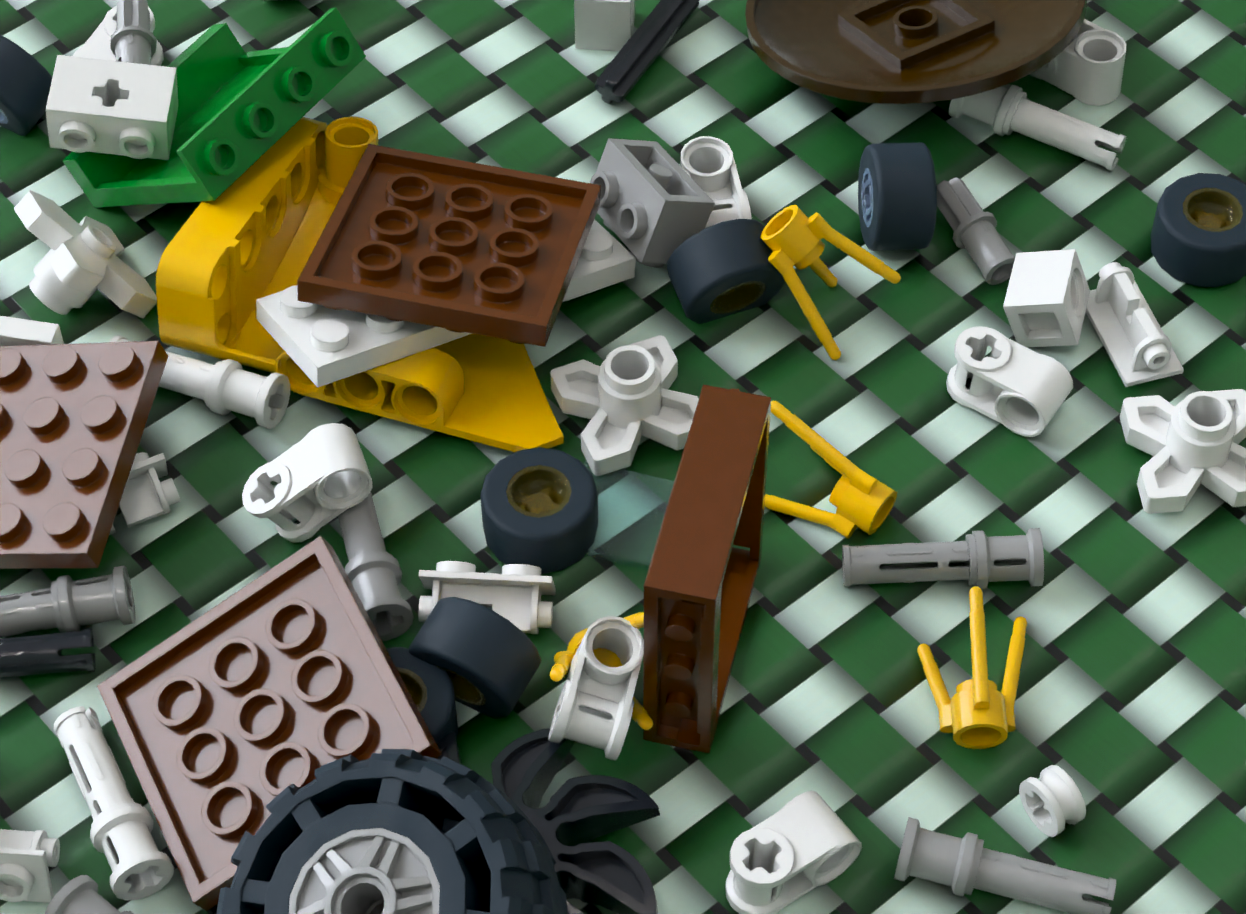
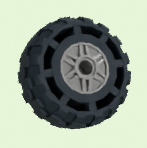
(394, 841)

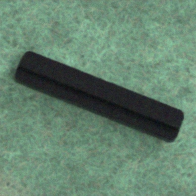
(643, 48)

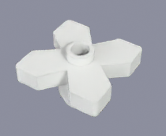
(80, 261)
(625, 401)
(1189, 446)

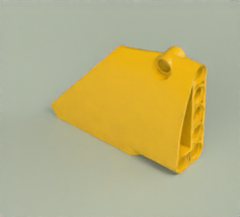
(258, 245)

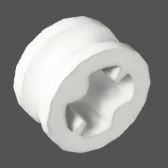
(1052, 800)

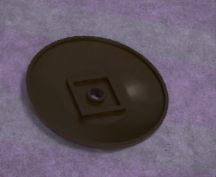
(909, 46)

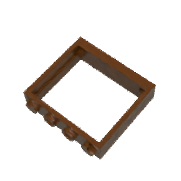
(696, 579)

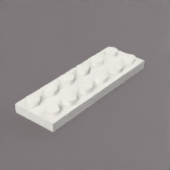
(346, 342)

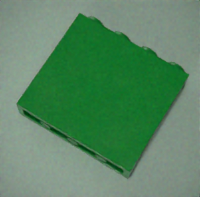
(227, 115)

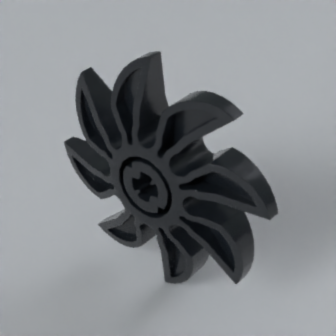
(574, 817)

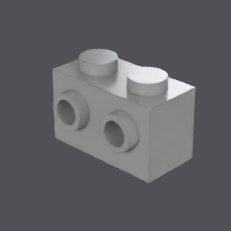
(649, 199)

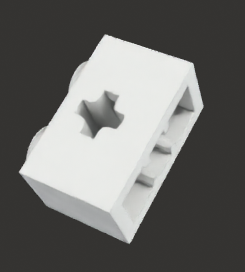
(112, 107)

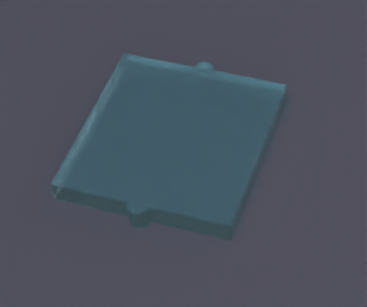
(629, 516)

